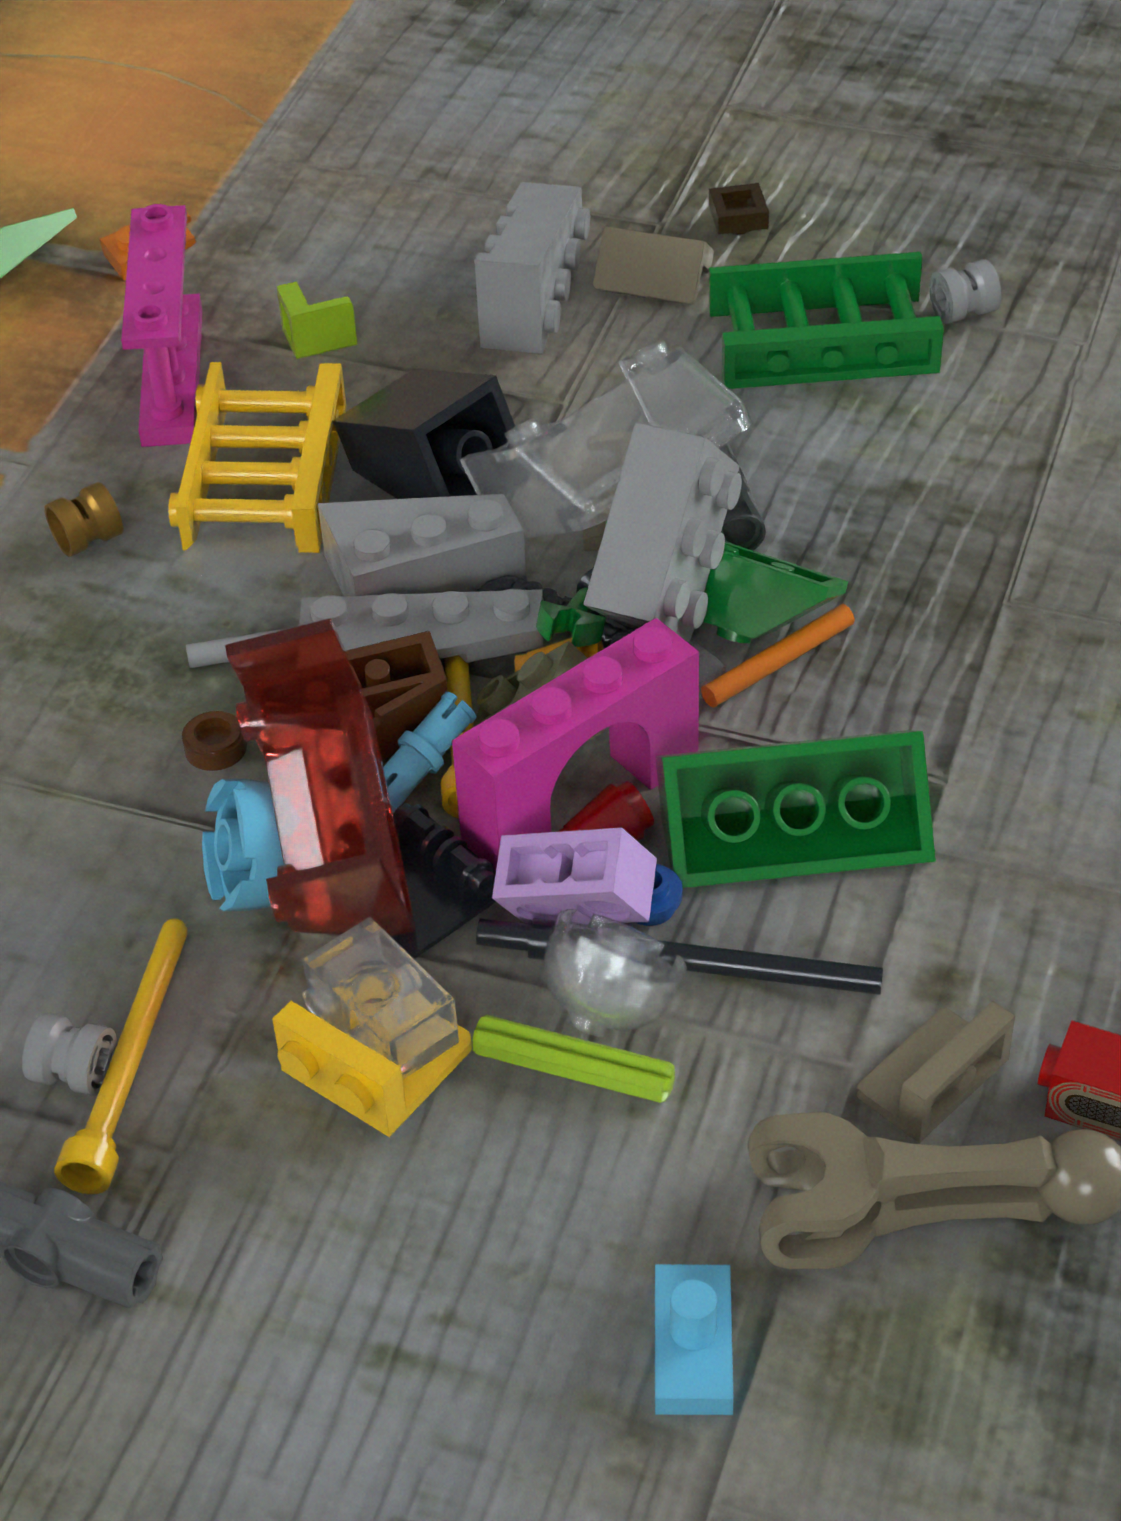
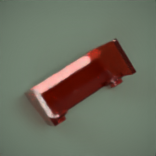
(323, 783)

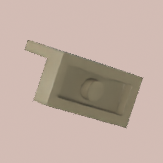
(651, 265)
(938, 1068)

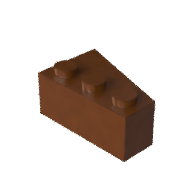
(400, 683)

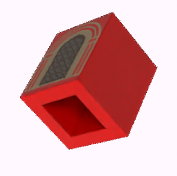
(1084, 1080)

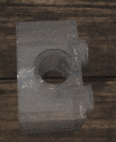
(380, 997)

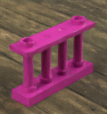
(163, 324)

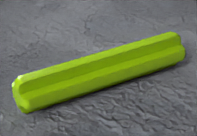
(574, 1058)

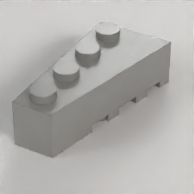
(529, 266)

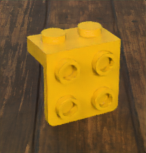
(354, 1073)

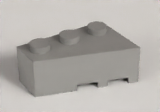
(421, 544)

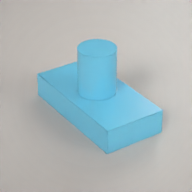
(693, 1340)

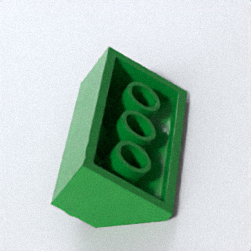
(796, 808)

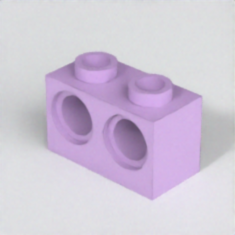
(575, 870)

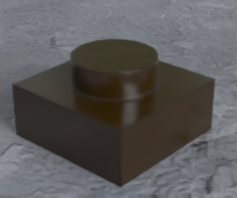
(738, 209)

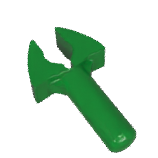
(575, 617)

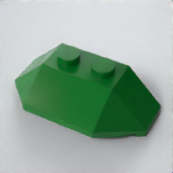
(762, 594)

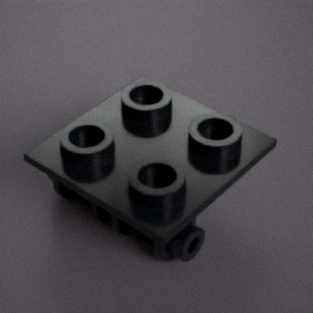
(443, 879)

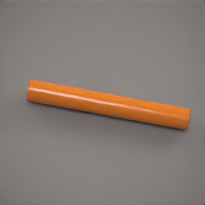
(777, 655)

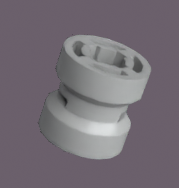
(965, 291)
(68, 1053)

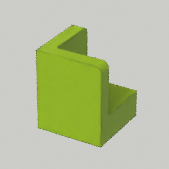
(315, 326)

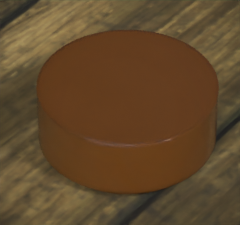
(213, 741)

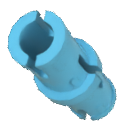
(424, 747)

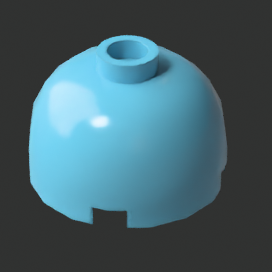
(243, 846)

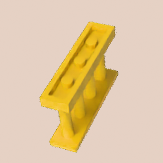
(308, 475)

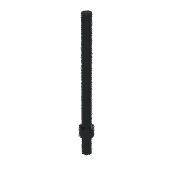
(704, 959)

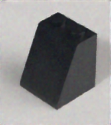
(421, 427)

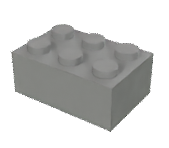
(664, 531)

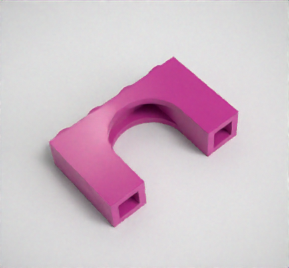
(510, 762)

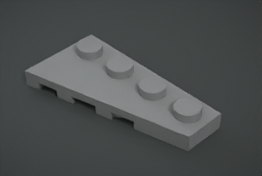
(460, 622)

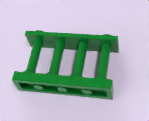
(830, 350)

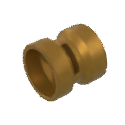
(83, 519)

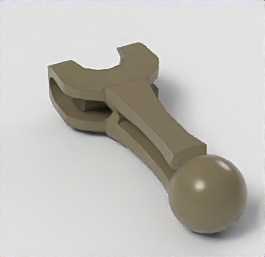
(879, 1185)

